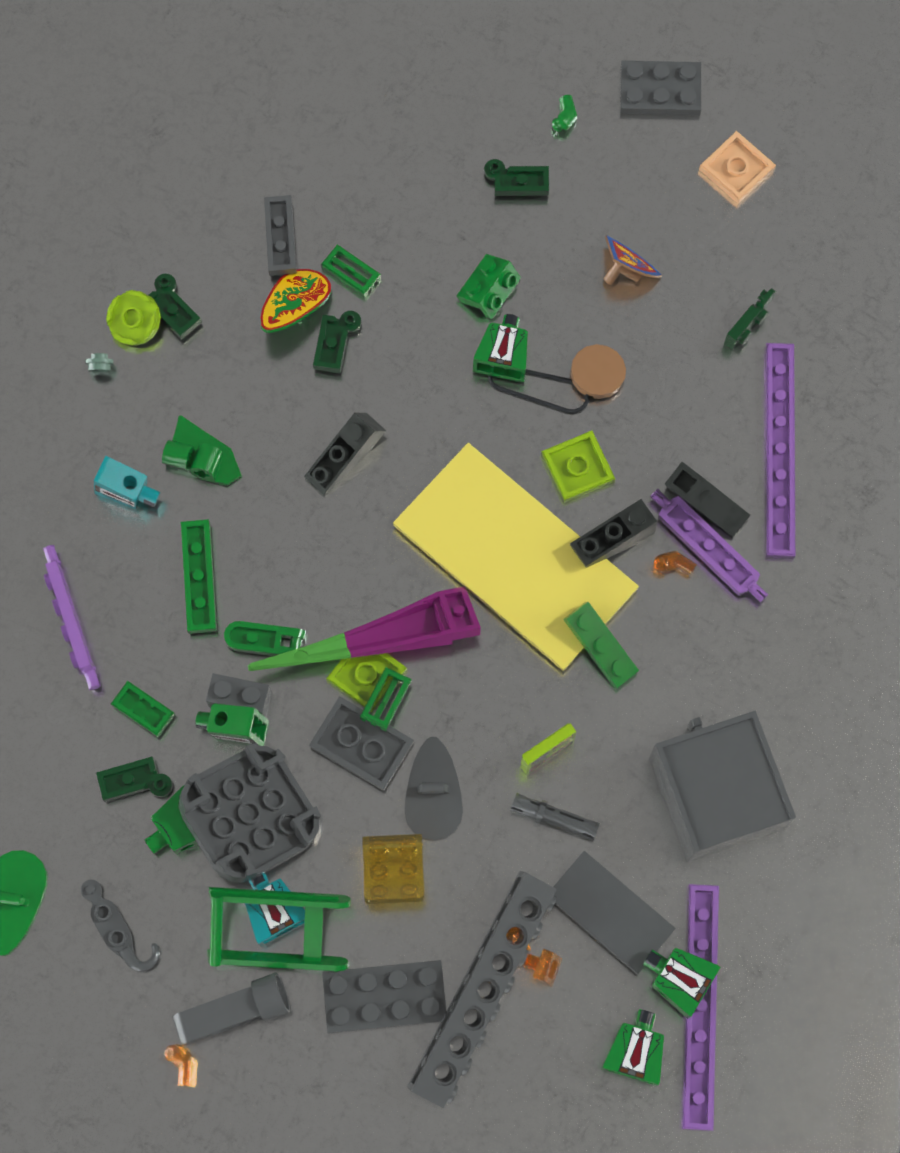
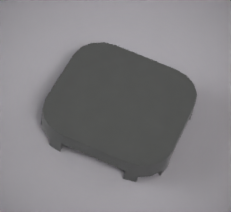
(248, 813)

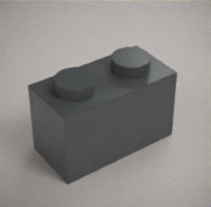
(238, 693)

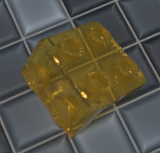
(393, 869)

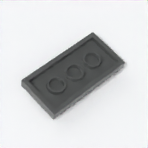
(384, 996)

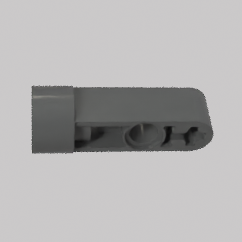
(263, 999)

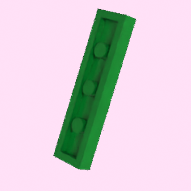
(198, 576)

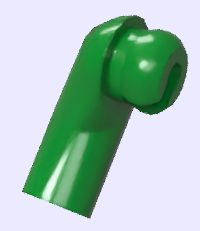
(567, 116)

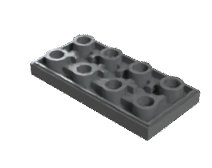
(611, 912)

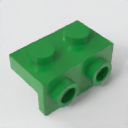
(489, 285)

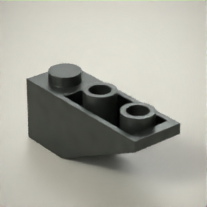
(345, 451)
(707, 499)
(615, 534)

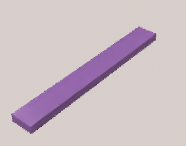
(780, 450)
(701, 1026)

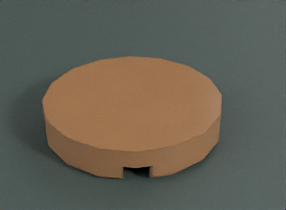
(598, 371)

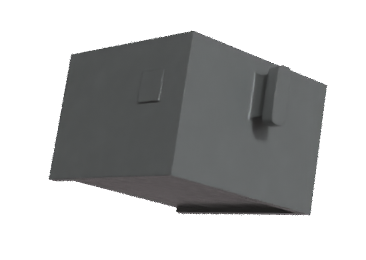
(721, 785)

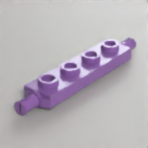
(709, 546)
(71, 630)

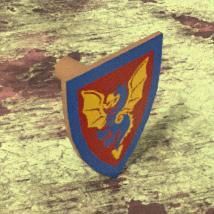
(627, 263)

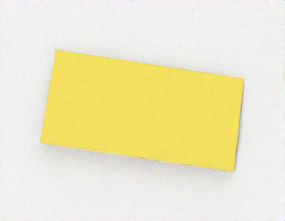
(511, 553)

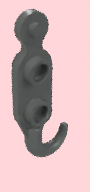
(113, 928)

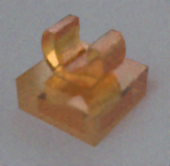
(545, 967)

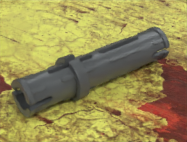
(549, 814)

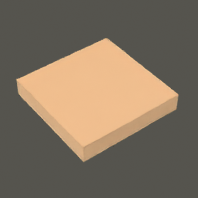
(737, 167)

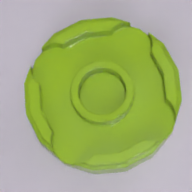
(133, 318)

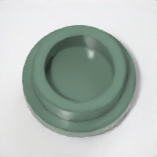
(99, 363)

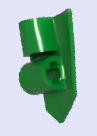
(200, 454)

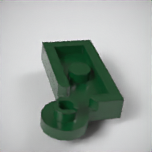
(518, 179)
(172, 308)
(754, 315)
(333, 340)
(132, 779)

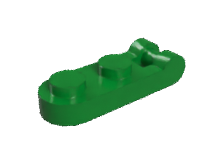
(262, 638)

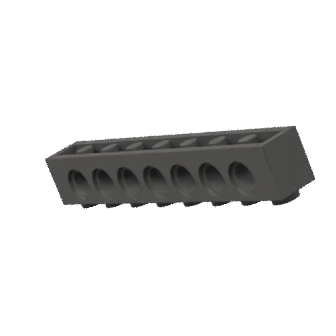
(467, 997)

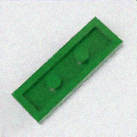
(601, 644)

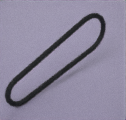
(538, 400)

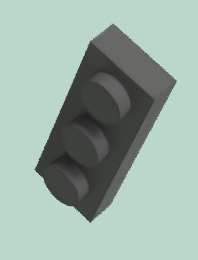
(280, 235)

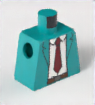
(114, 479)
(272, 920)

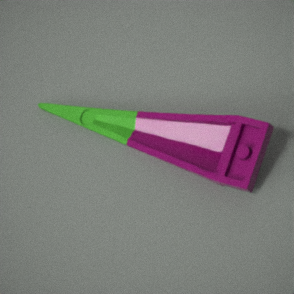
(424, 624)

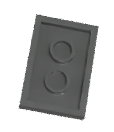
(660, 87)
(361, 746)

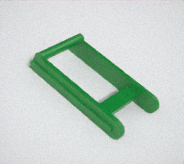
(313, 929)

